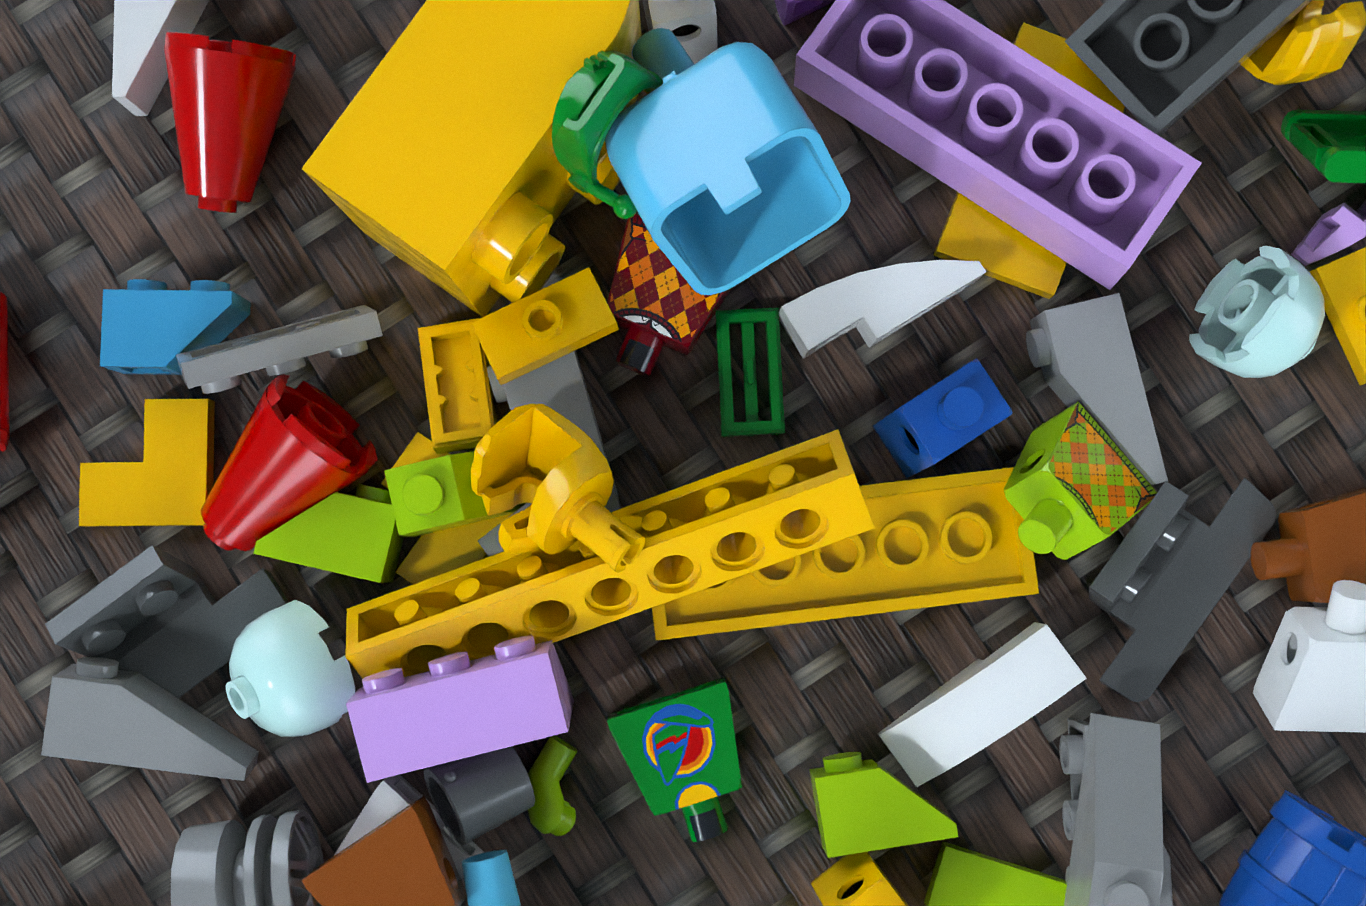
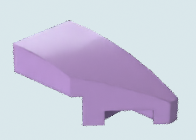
(1332, 233)

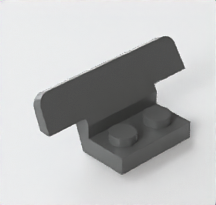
(1171, 579)
(163, 620)

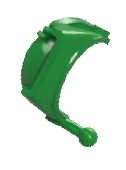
(582, 126)

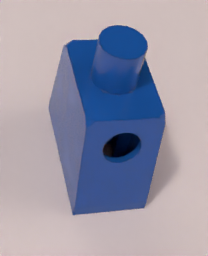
(943, 418)

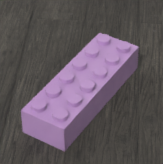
(997, 128)

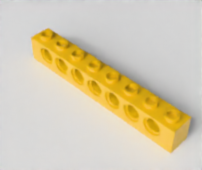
(692, 542)

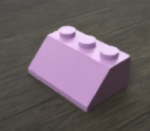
(460, 708)

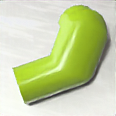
(550, 810)

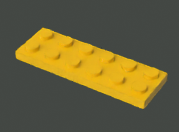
(928, 548)

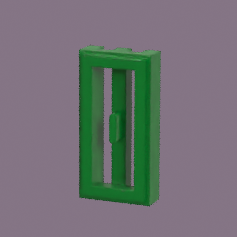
(752, 425)

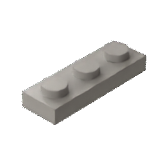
(279, 349)

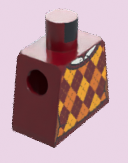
(654, 302)

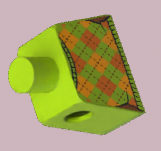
(1073, 486)

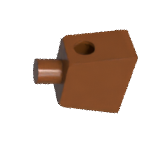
(1316, 547)
(392, 866)

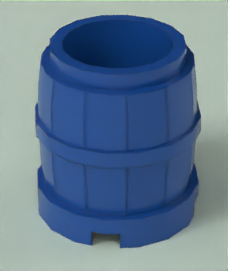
(1300, 861)

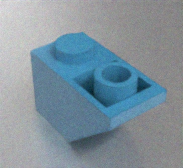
(152, 325)

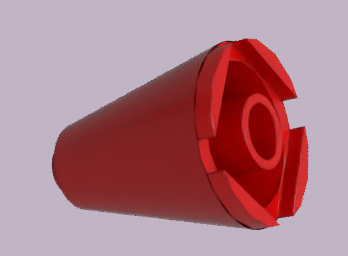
(225, 113)
(283, 464)

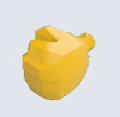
(1309, 44)
(560, 470)

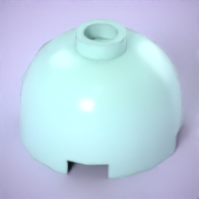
(1259, 315)
(287, 674)

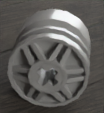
(237, 868)

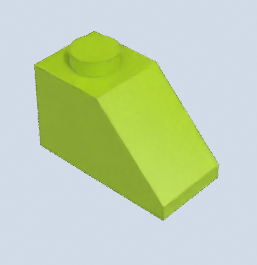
(436, 495)
(341, 536)
(871, 809)

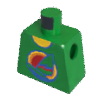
(683, 754)

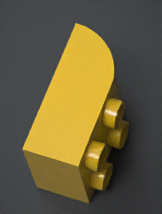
(454, 140)

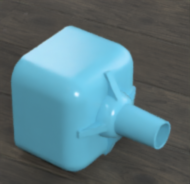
(723, 162)

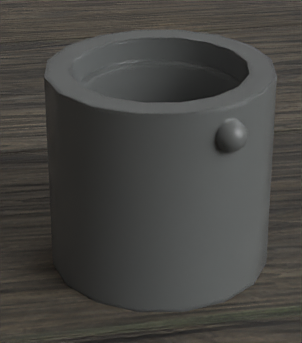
(479, 792)

